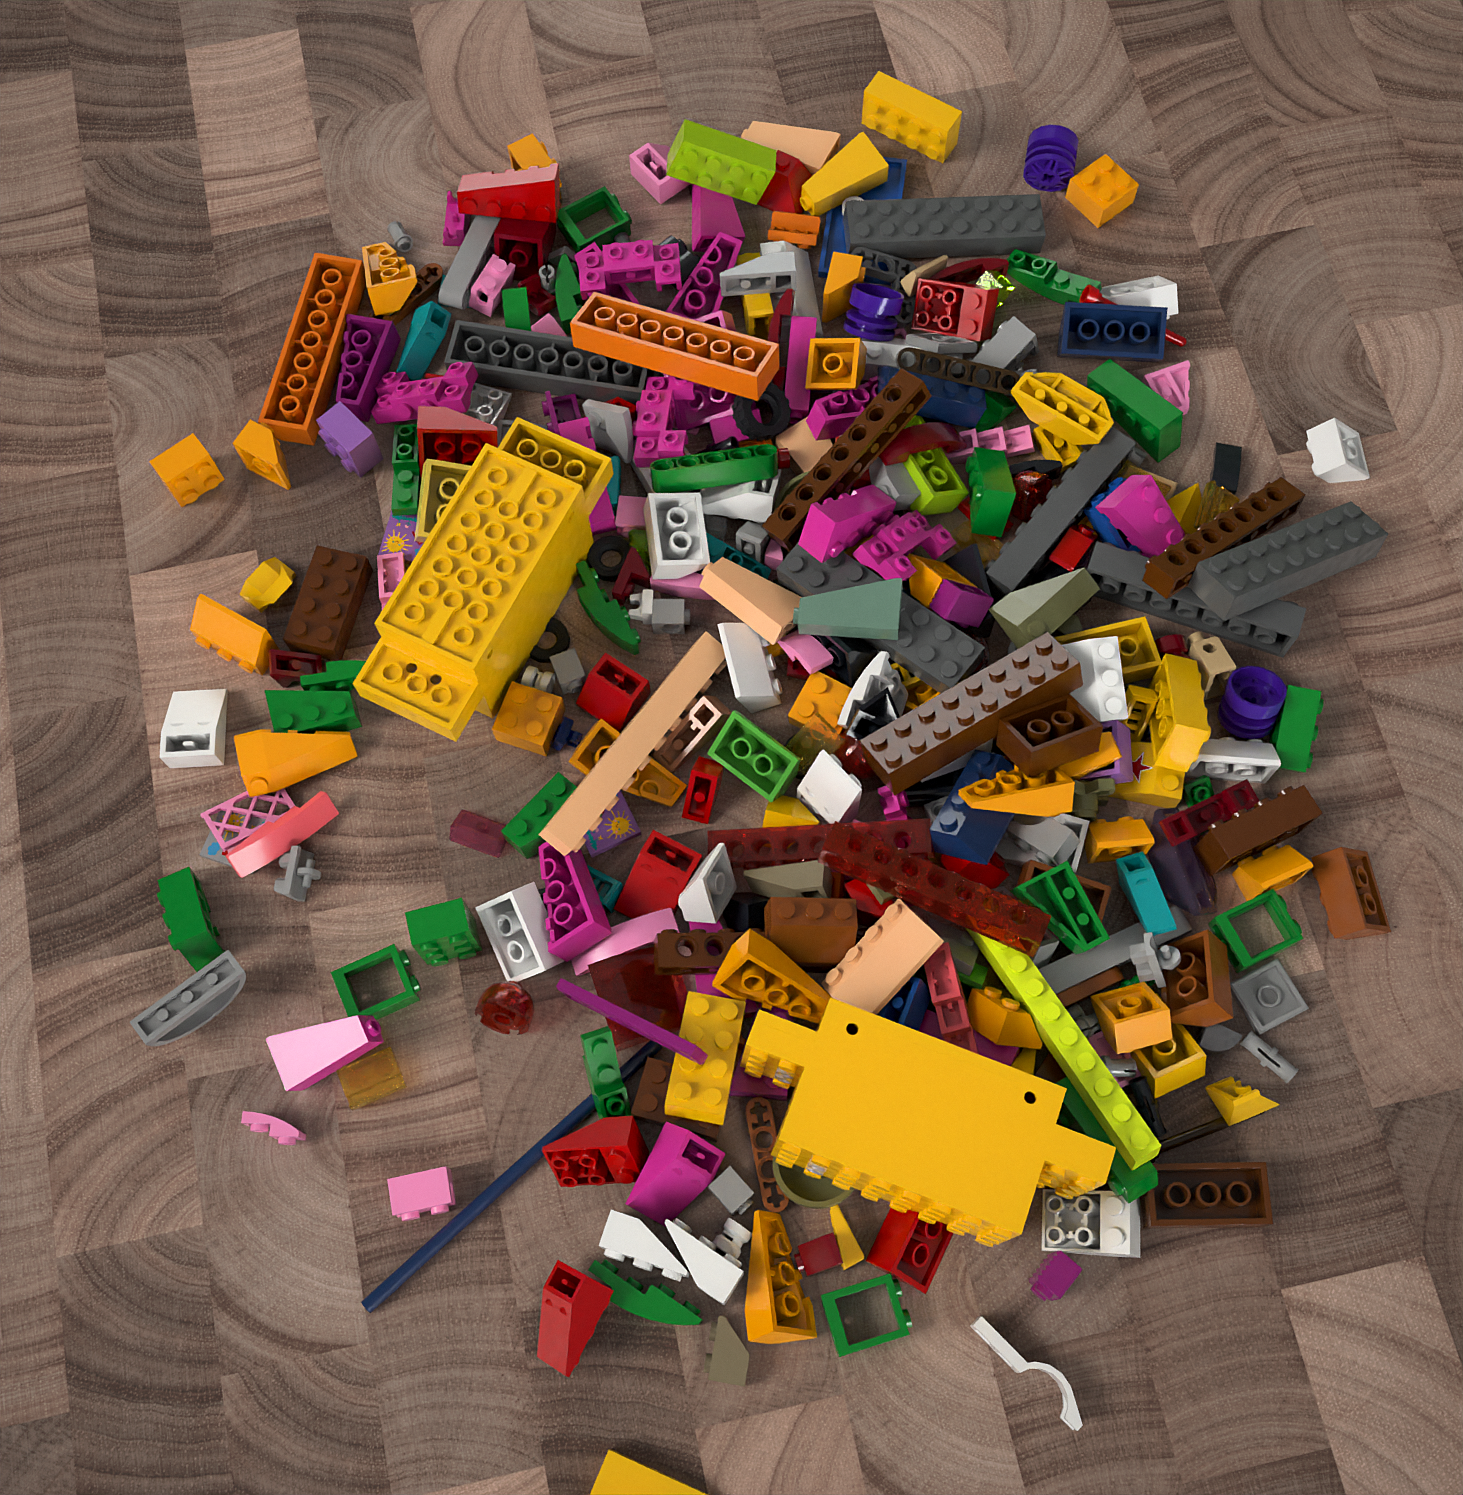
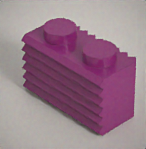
(961, 603)
(1054, 1276)

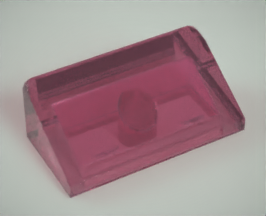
(478, 833)

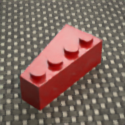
(512, 194)

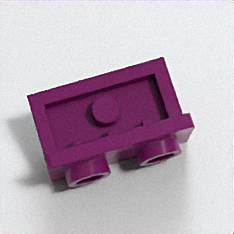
(560, 410)

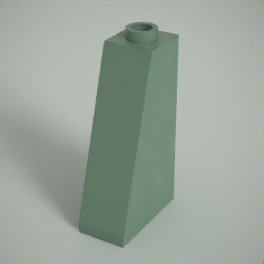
(853, 612)

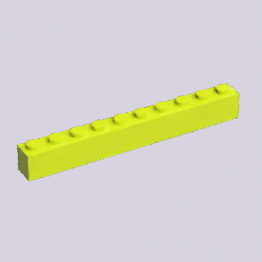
(1072, 1052)

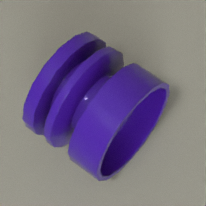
(1050, 158)
(874, 311)
(1251, 702)

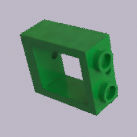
(586, 207)
(1236, 950)
(391, 1005)
(835, 1324)

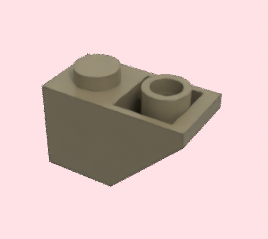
(729, 1355)

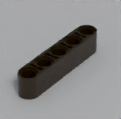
(970, 370)

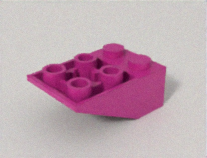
(674, 1174)

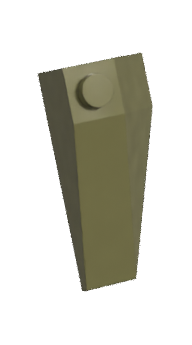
(1043, 606)

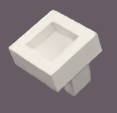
(645, 601)

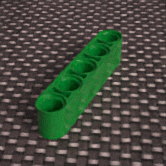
(714, 468)

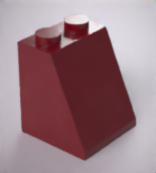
(524, 244)

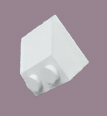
(1337, 452)
(709, 888)

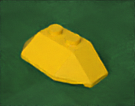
(1063, 407)

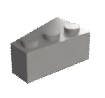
(1006, 349)

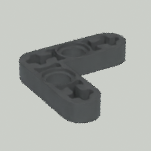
(893, 275)

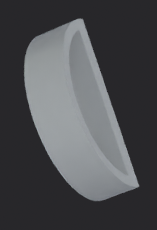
(191, 1002)

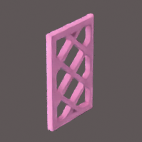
(244, 832)

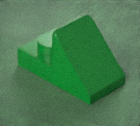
(997, 409)

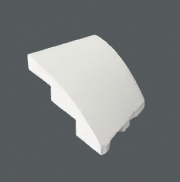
(872, 681)

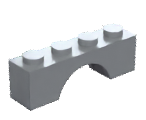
(1048, 839)

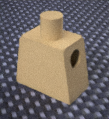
(1212, 662)

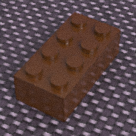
(328, 603)
(1256, 829)
(1208, 1196)

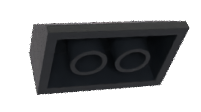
(970, 566)
(849, 656)

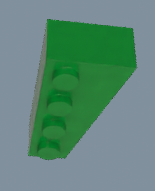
(1138, 409)
(1122, 1180)

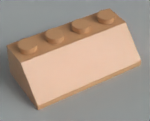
(883, 959)

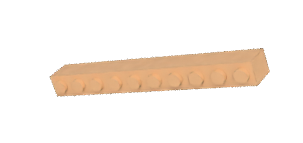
(632, 746)

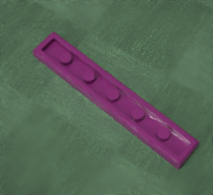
(632, 1022)

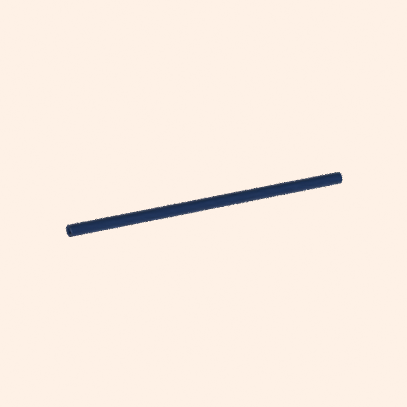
(498, 1187)

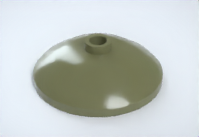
(807, 1190)

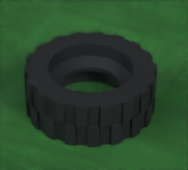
(750, 426)

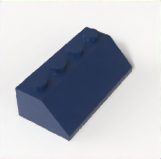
(1112, 332)
(948, 401)
(970, 831)

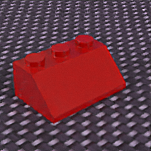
(909, 1248)

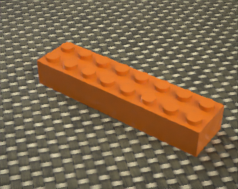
(675, 345)
(313, 348)

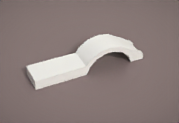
(1070, 1412)

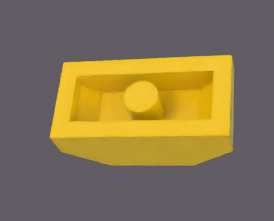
(1056, 448)
(267, 584)

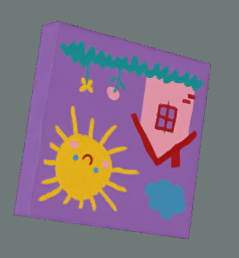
(400, 537)
(616, 828)

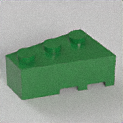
(989, 491)
(312, 711)
(1297, 728)
(529, 822)
(1064, 899)
(189, 918)

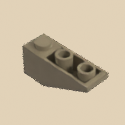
(791, 880)

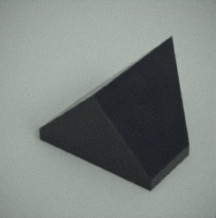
(873, 715)
(745, 911)

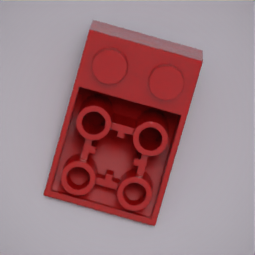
(955, 309)
(657, 877)
(599, 1154)
(569, 1316)

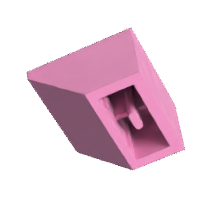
(649, 168)

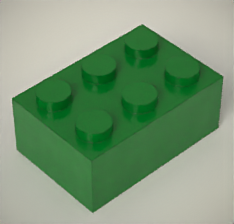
(443, 932)

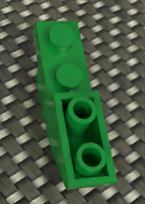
(1046, 279)
(567, 292)
(406, 471)
(606, 614)
(338, 677)
(604, 1074)
(654, 1305)

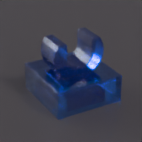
(565, 735)

